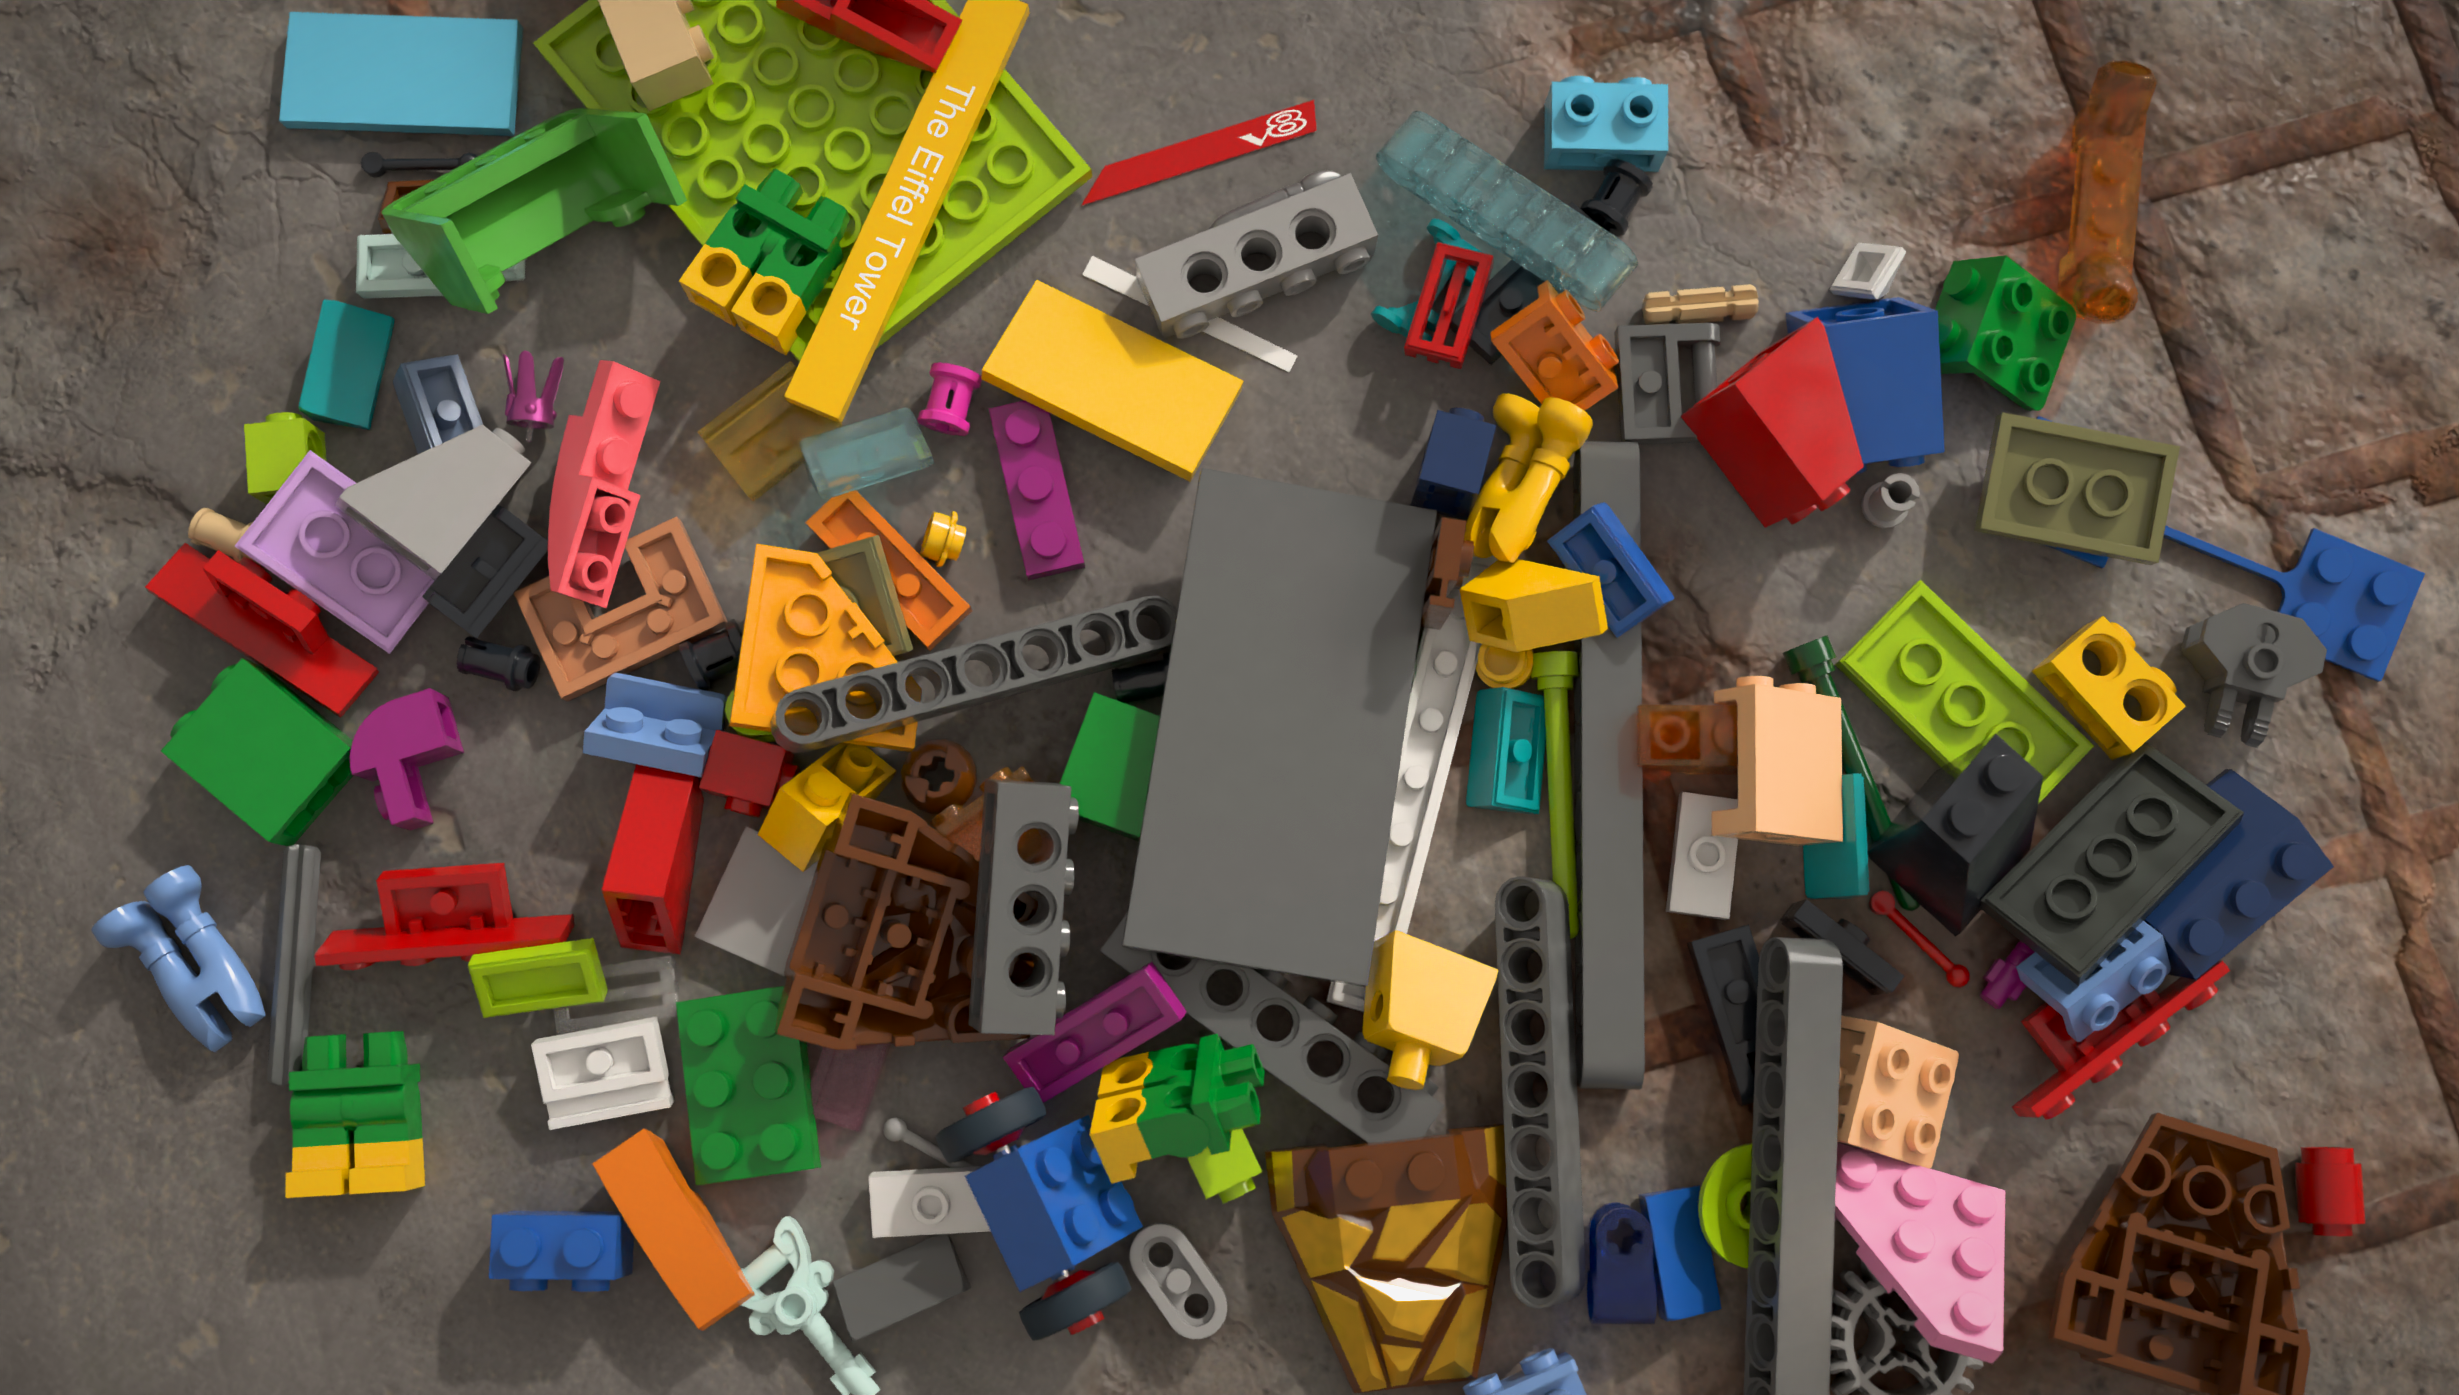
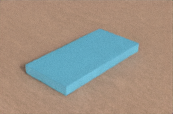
(401, 74)

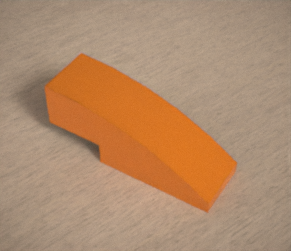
(673, 1228)

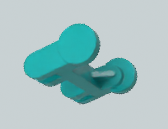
(1400, 319)

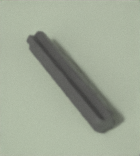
(293, 961)

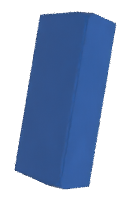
(1602, 547)
(1680, 1254)

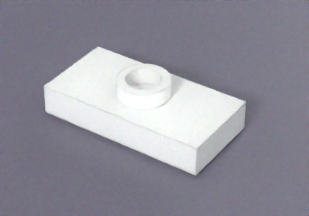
(1701, 862)
(924, 1203)

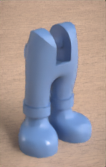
(185, 992)

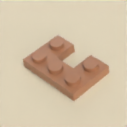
(588, 650)

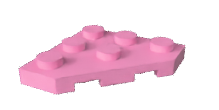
(1930, 1242)

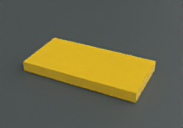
(1112, 380)

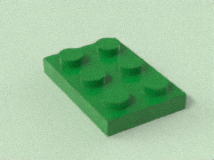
(745, 1088)

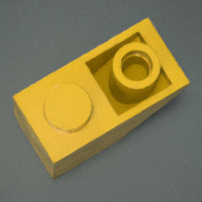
(1532, 606)
(811, 801)

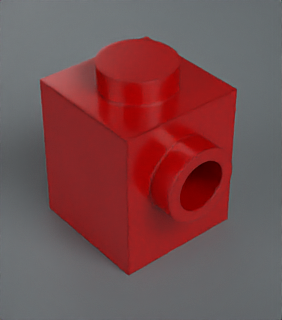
(746, 772)

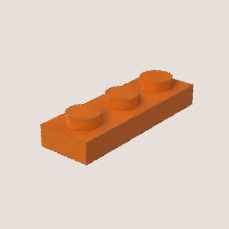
(926, 599)

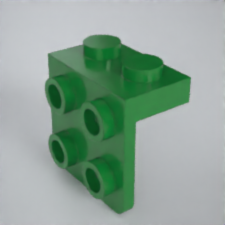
(2003, 328)

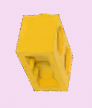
(2098, 700)

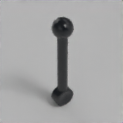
(376, 165)

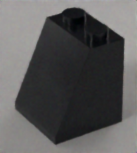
(1962, 831)

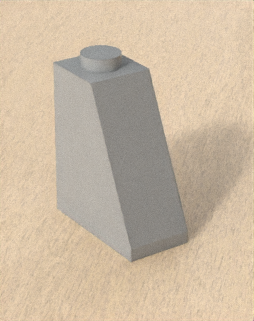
(437, 497)

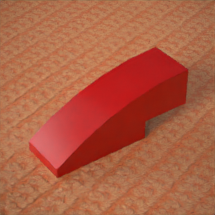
(897, 29)

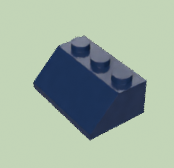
(2239, 883)

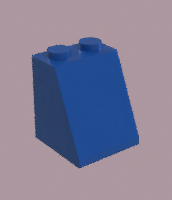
(1887, 374)

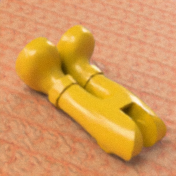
(1526, 475)

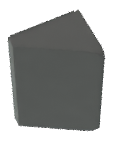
(900, 1286)

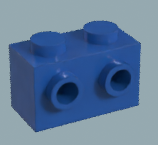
(560, 1246)

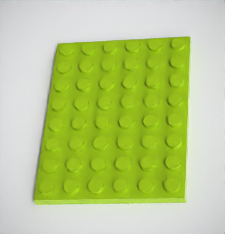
(833, 125)

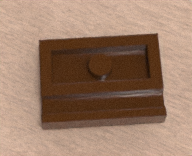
(1448, 566)

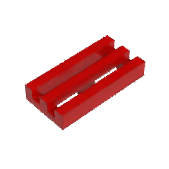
(1437, 349)

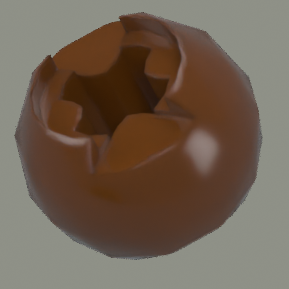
(926, 758)

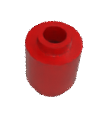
(2329, 1190)

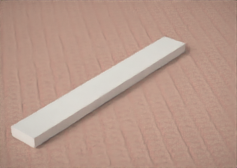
(1433, 722)

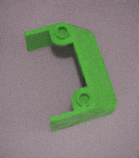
(529, 196)

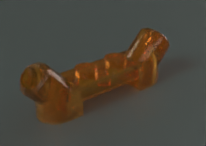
(2106, 194)

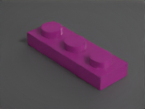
(1036, 489)
(1096, 1033)

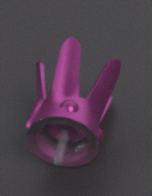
(525, 408)

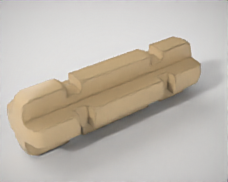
(1700, 305)

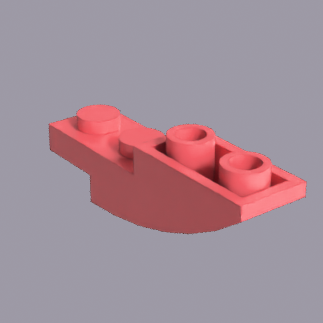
(591, 483)

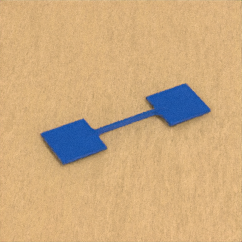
(2339, 589)

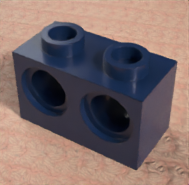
(1454, 463)

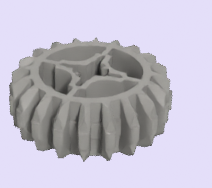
(1877, 1352)

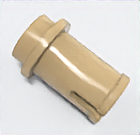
(218, 533)

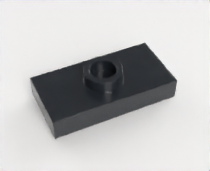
(1857, 959)

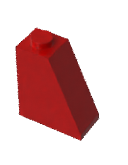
(654, 860)

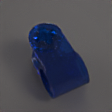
(1622, 1278)

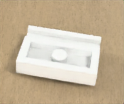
(603, 1073)

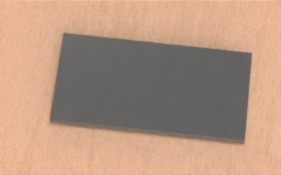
(1281, 729)

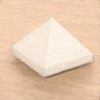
(1868, 271)

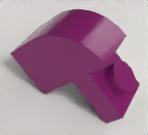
(397, 742)

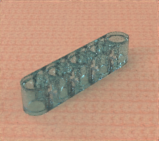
(1507, 210)

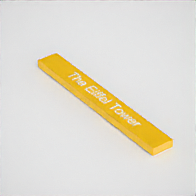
(906, 208)

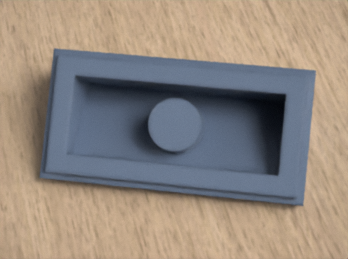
(435, 400)

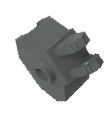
(2252, 660)

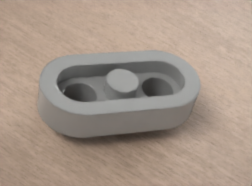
(1176, 1281)

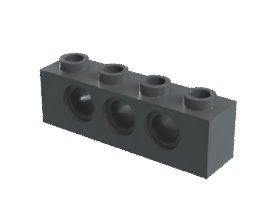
(1008, 812)

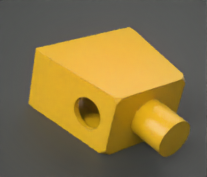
(1422, 1005)

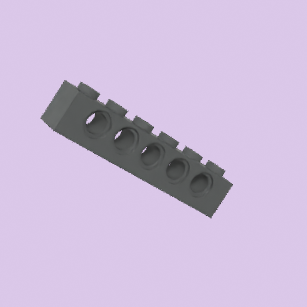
(1406, 1115)

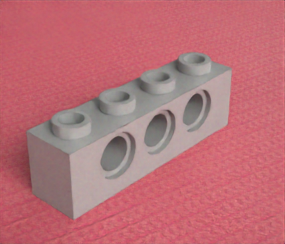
(1328, 209)

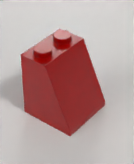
(1782, 428)

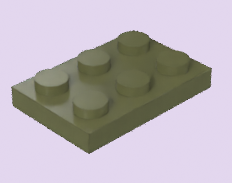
(2077, 488)

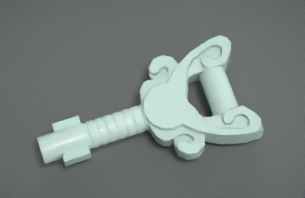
(801, 1306)

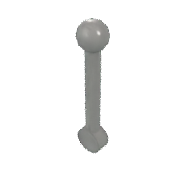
(896, 1130)

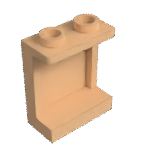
(1784, 764)

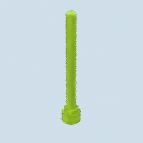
(1555, 677)

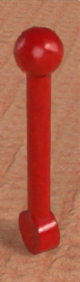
(1884, 904)

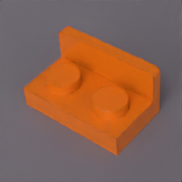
(1556, 351)

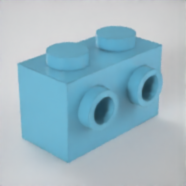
(1605, 121)

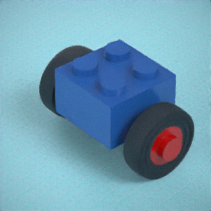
(1045, 1208)

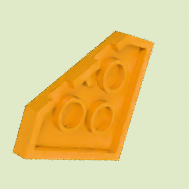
(803, 634)

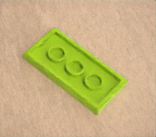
(1956, 689)

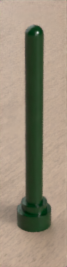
(1814, 665)

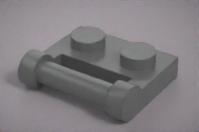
(1651, 380)

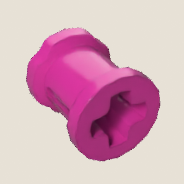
(962, 383)

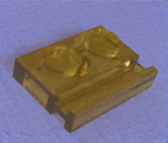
(762, 434)

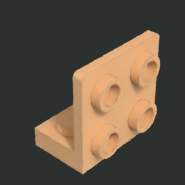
(1892, 1091)

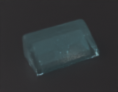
(865, 453)

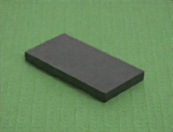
(2110, 862)

